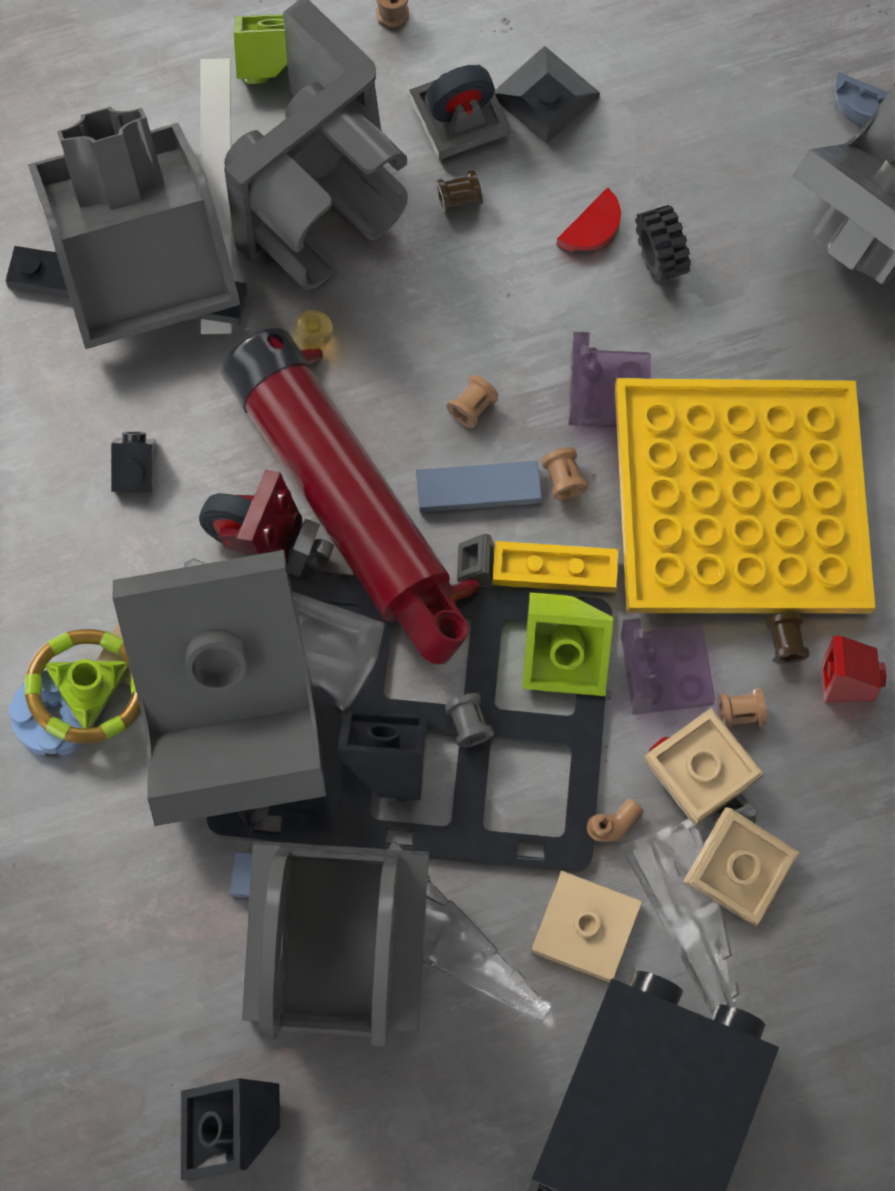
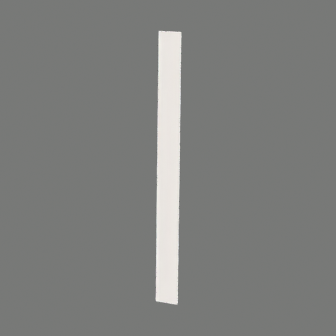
(214, 145)

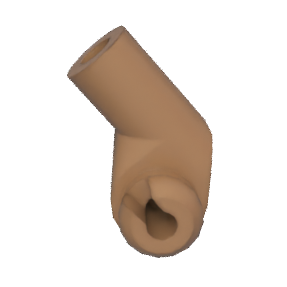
(614, 826)

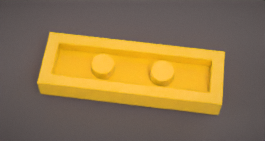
(555, 567)

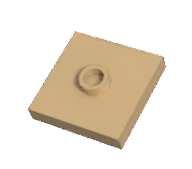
(703, 767)
(741, 866)
(586, 926)

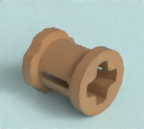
(392, 13)
(472, 401)
(564, 473)
(742, 709)

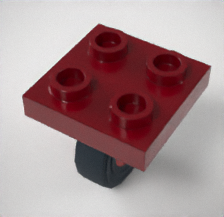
(256, 521)

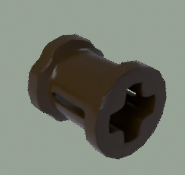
(459, 192)
(787, 638)

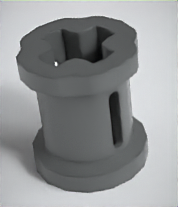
(469, 720)

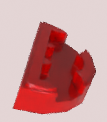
(594, 226)

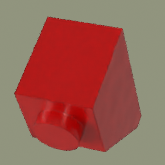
(851, 671)

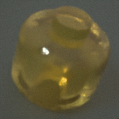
(313, 330)

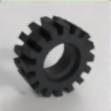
(663, 243)

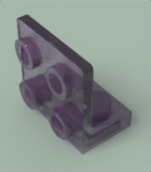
(594, 379)
(666, 667)

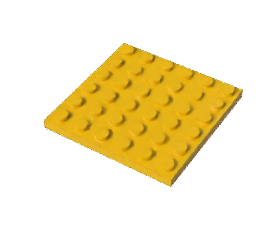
(743, 496)

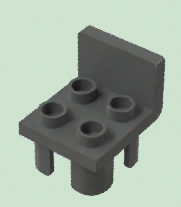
(317, 156)

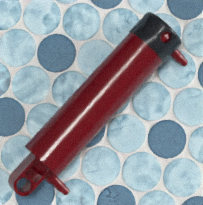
(347, 491)

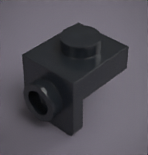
(132, 463)

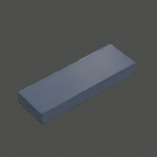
(478, 486)

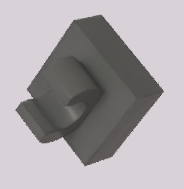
(308, 550)

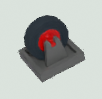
(459, 110)

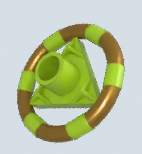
(83, 686)

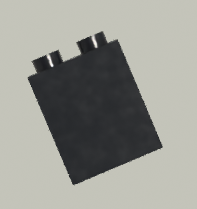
(657, 1095)

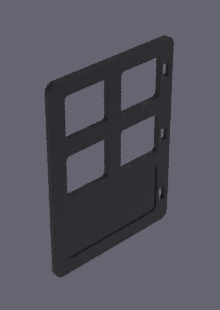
(344, 812)

